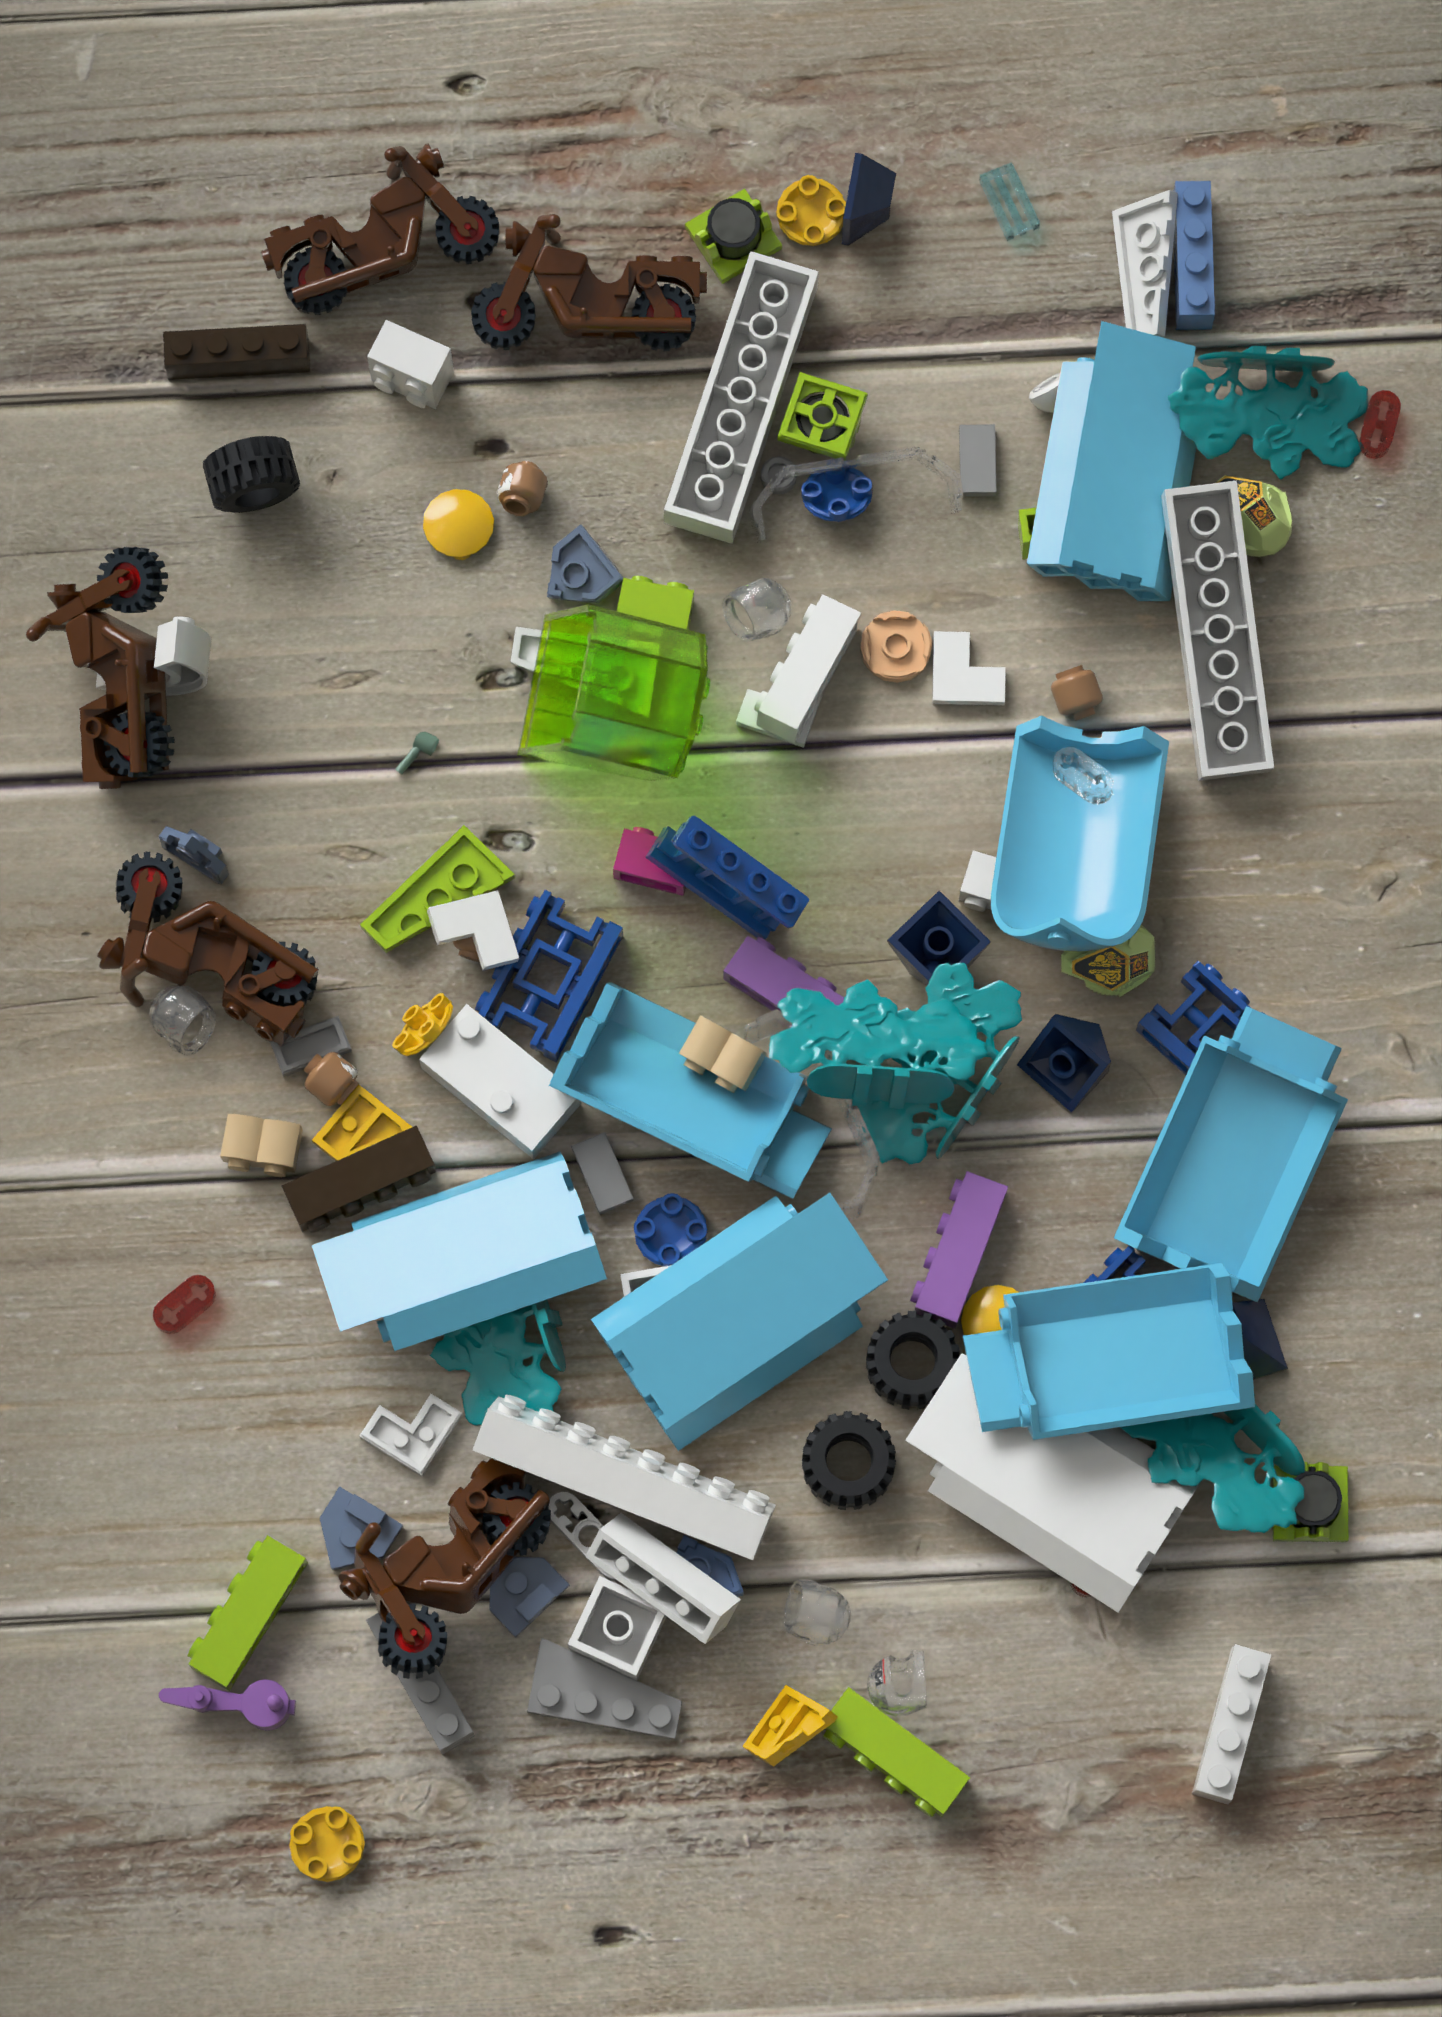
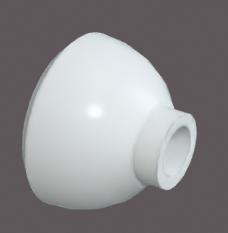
(1045, 394)

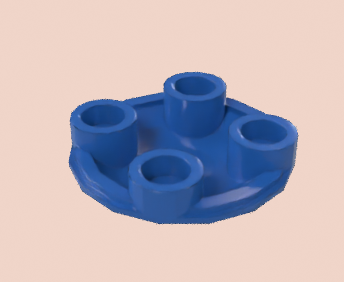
(837, 494)
(669, 1229)

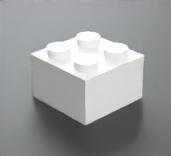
(410, 365)
(617, 1629)

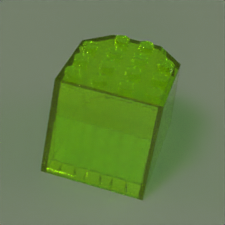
(615, 694)

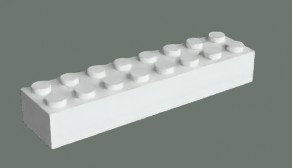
(741, 397)
(1217, 630)
(624, 1476)

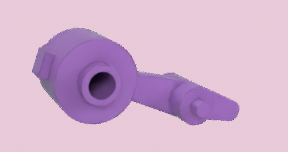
(262, 1703)

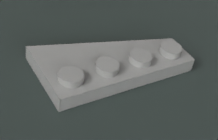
(593, 1694)

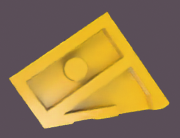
(357, 1125)
(787, 1726)

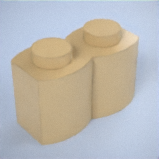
(723, 1054)
(261, 1144)

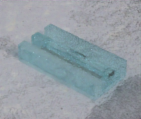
(1020, 227)

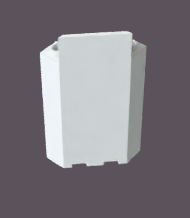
(1064, 1500)

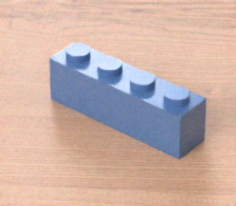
(1194, 256)

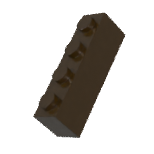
(236, 351)
(359, 1179)

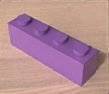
(769, 977)
(960, 1248)

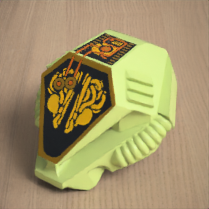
(1264, 516)
(1114, 968)

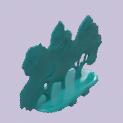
(1277, 417)
(991, 1010)
(869, 1032)
(495, 1356)
(1206, 1449)

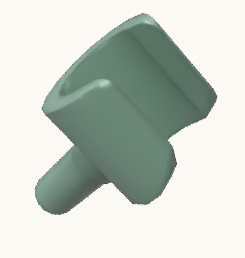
(423, 742)

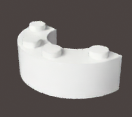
(181, 654)

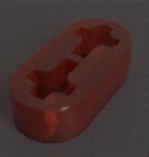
(1386, 426)
(189, 1311)

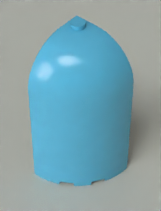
(1073, 868)

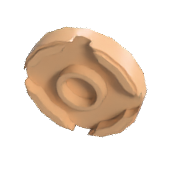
(896, 646)

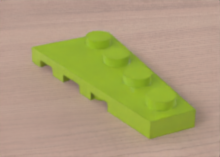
(452, 873)

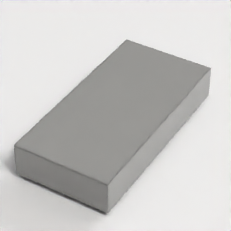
(977, 459)
(313, 1040)
(602, 1173)

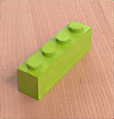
(247, 1613)
(895, 1753)

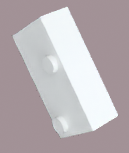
(498, 1081)

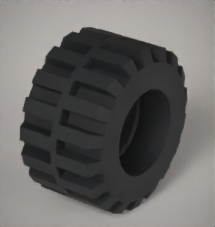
(251, 474)
(903, 1329)
(856, 1429)

